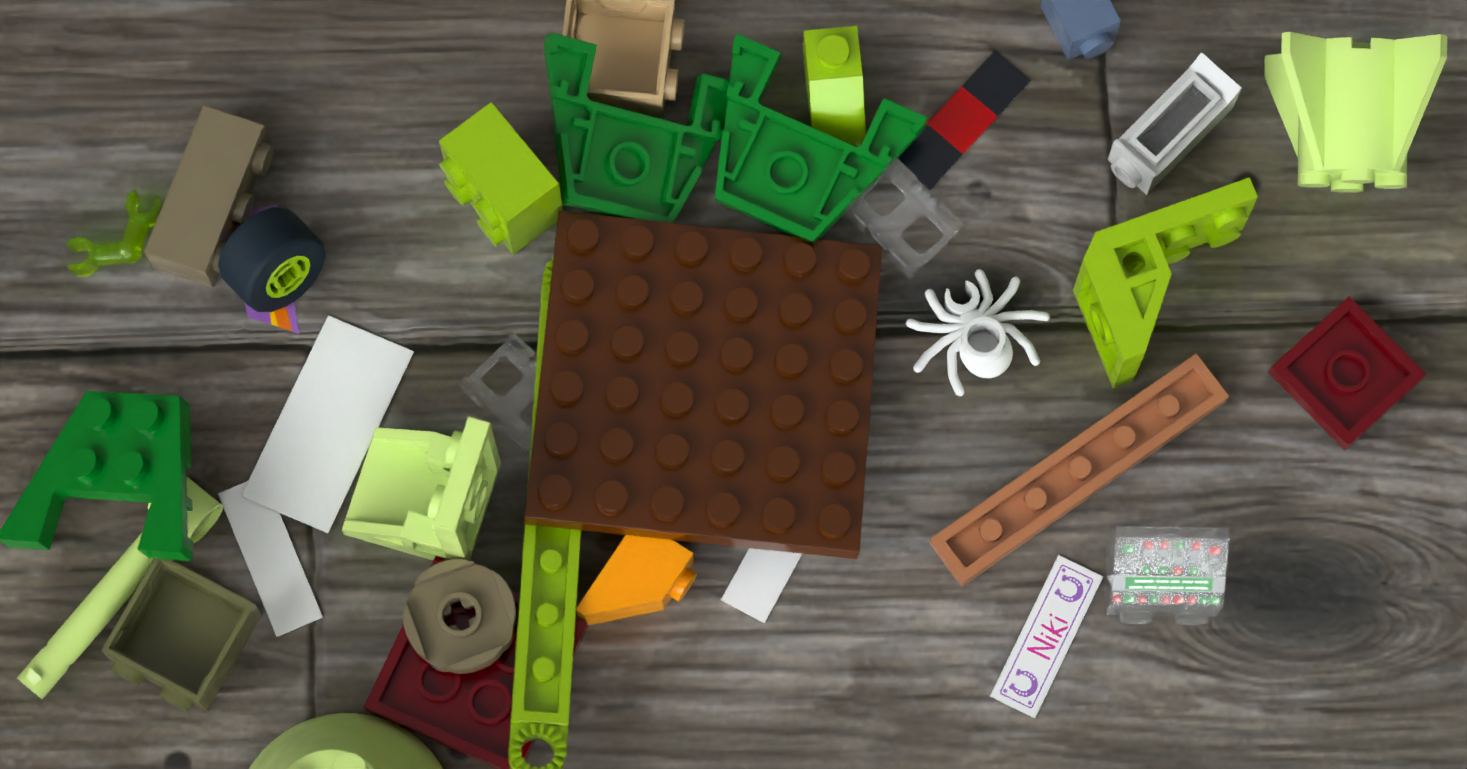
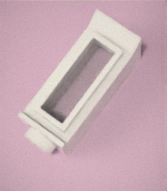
(1173, 125)

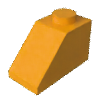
(638, 580)

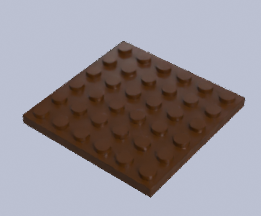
(705, 386)

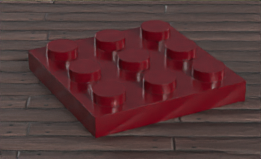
(451, 708)

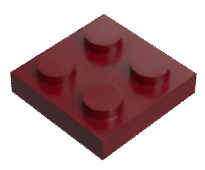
(1346, 373)

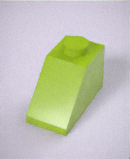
(835, 82)

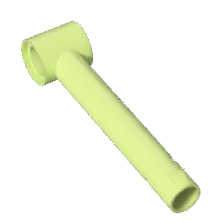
(107, 600)

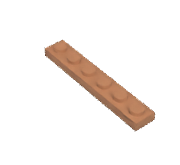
(1078, 470)

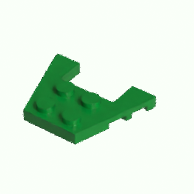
(620, 158)
(789, 170)
(116, 451)

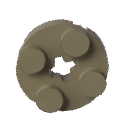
(431, 601)

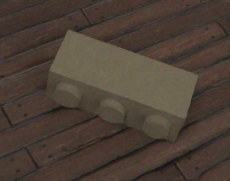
(209, 195)

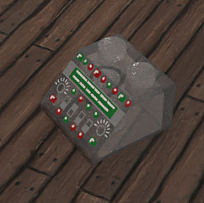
(1166, 573)

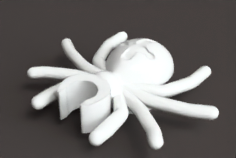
(976, 331)

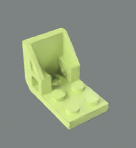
(425, 490)

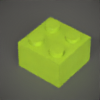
(500, 179)

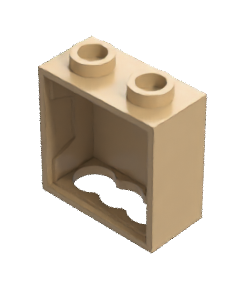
(631, 50)

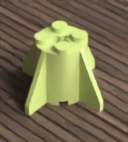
(1353, 105)

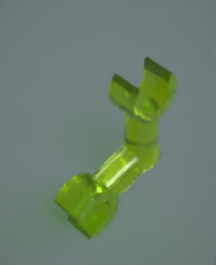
(125, 251)

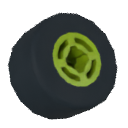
(271, 259)

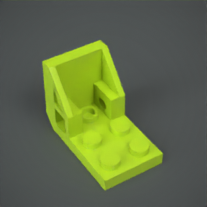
(1129, 269)

